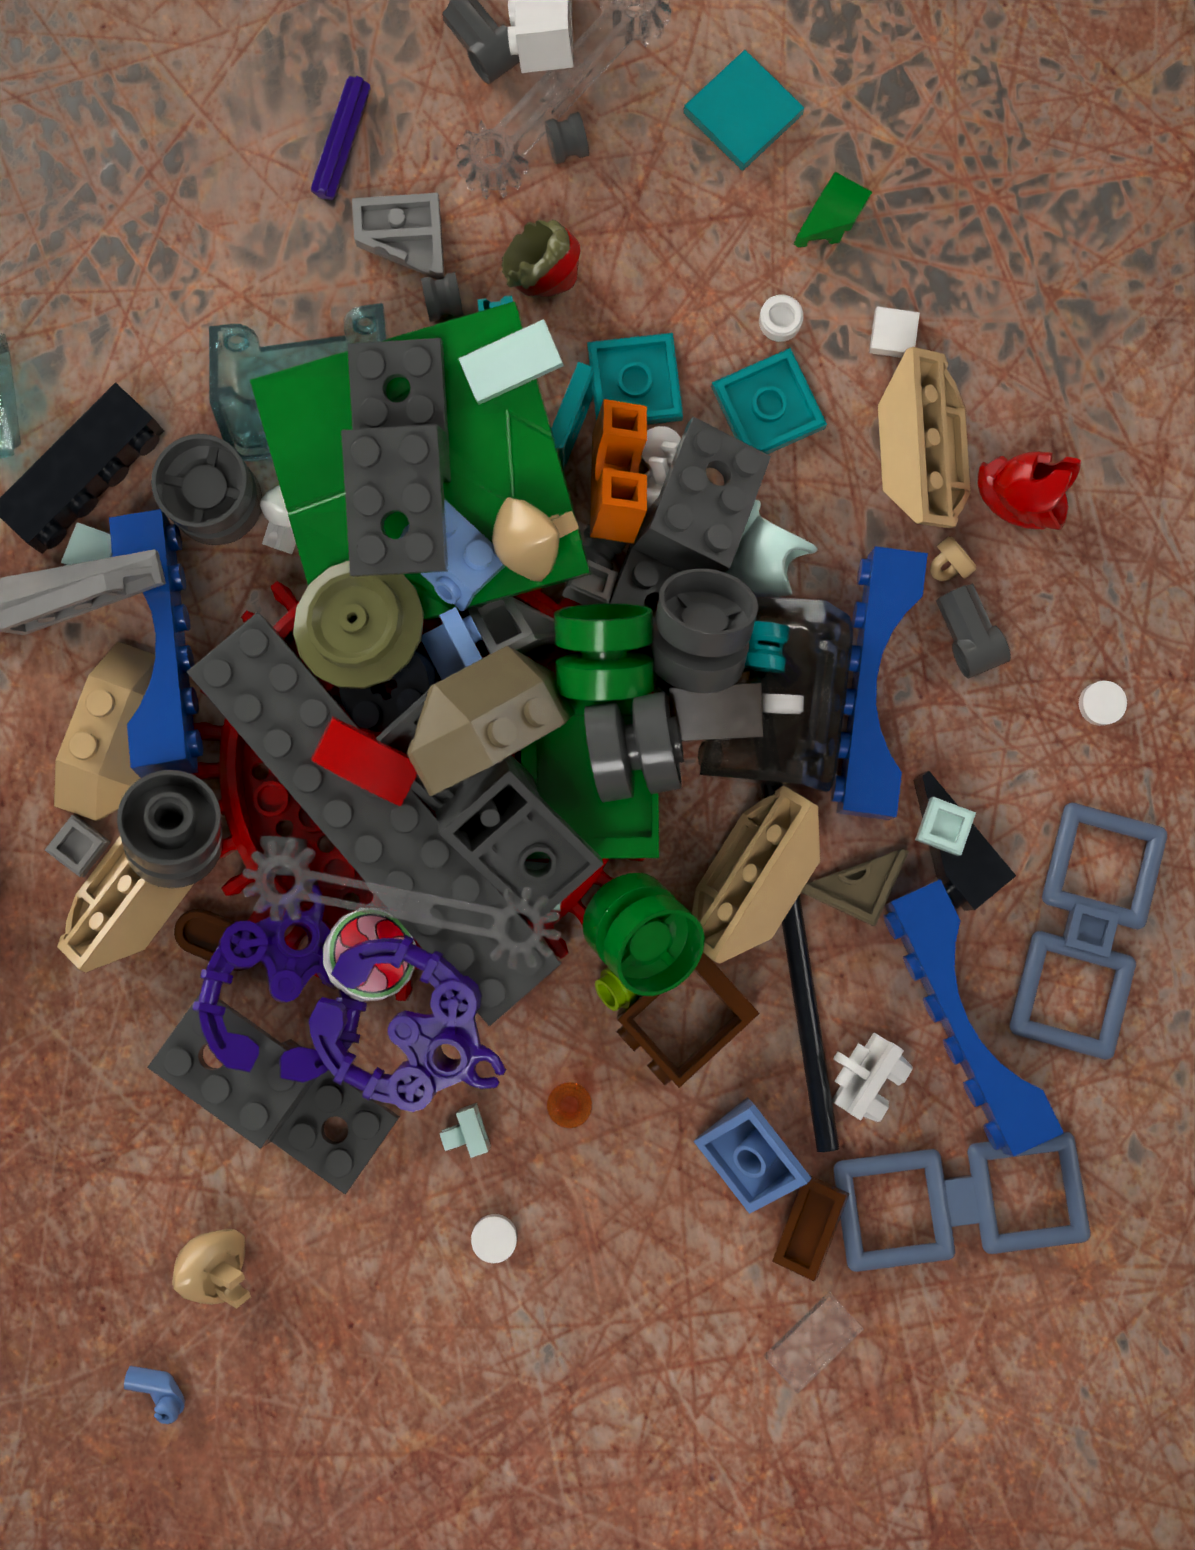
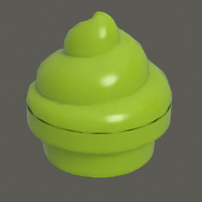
(613, 992)

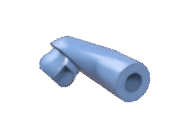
(162, 1388)

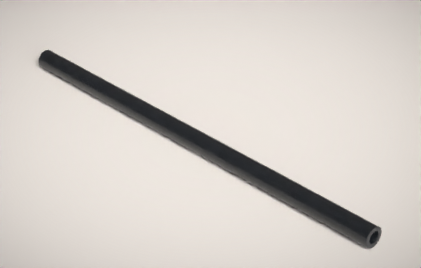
(808, 1022)

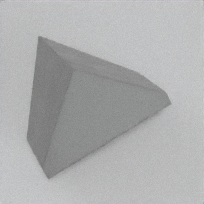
(513, 625)

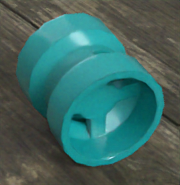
(766, 657)

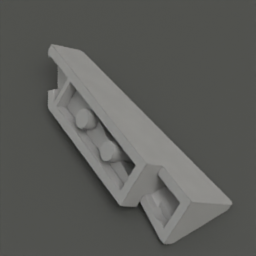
(63, 592)

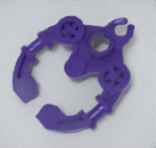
(287, 974)
(416, 1034)

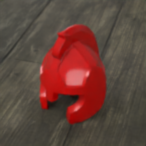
(1029, 488)

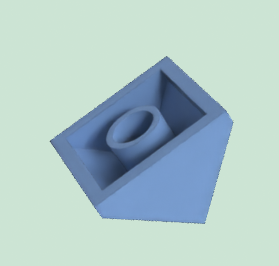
(751, 1157)

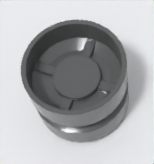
(206, 489)
(702, 630)
(646, 745)
(170, 828)

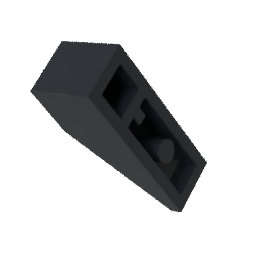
(975, 873)

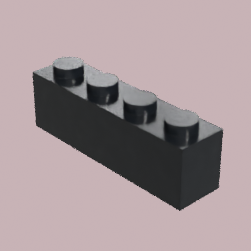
(79, 469)

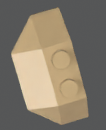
(924, 440)
(95, 755)
(757, 874)
(115, 913)

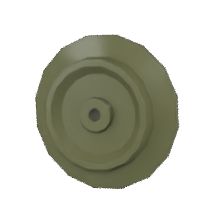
(358, 627)

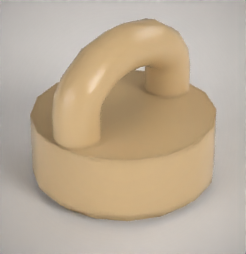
(951, 552)

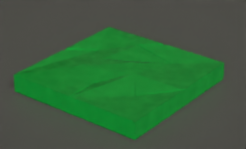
(493, 448)

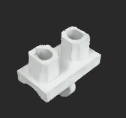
(865, 1075)

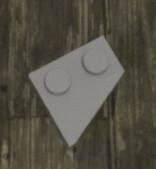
(402, 230)

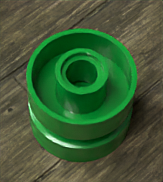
(605, 664)
(643, 934)

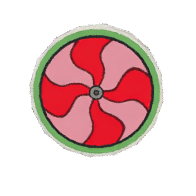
(355, 929)

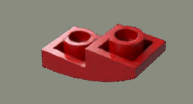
(365, 761)

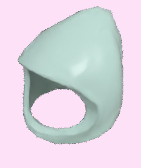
(765, 556)

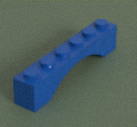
(163, 725)
(869, 773)
(1015, 1109)

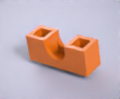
(616, 484)

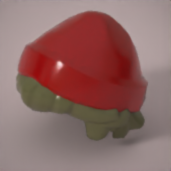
(542, 259)

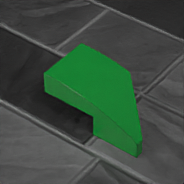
(834, 211)

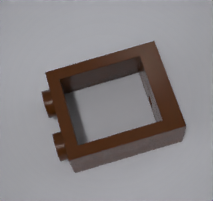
(661, 1065)

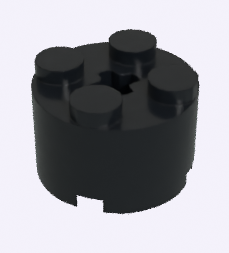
(376, 709)

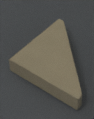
(861, 888)

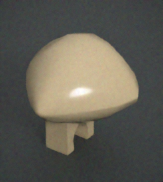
(528, 538)
(211, 1269)

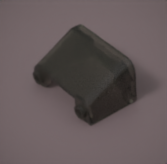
(801, 747)

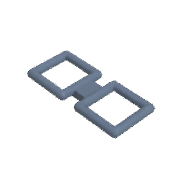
(1088, 931)
(959, 1203)

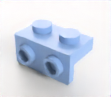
(470, 561)
(452, 643)

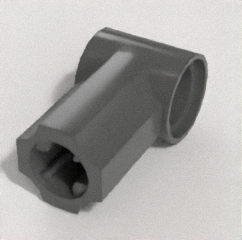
(482, 38)
(976, 642)

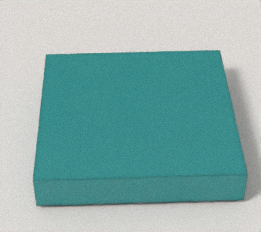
(743, 110)
(638, 372)
(769, 403)
(573, 411)

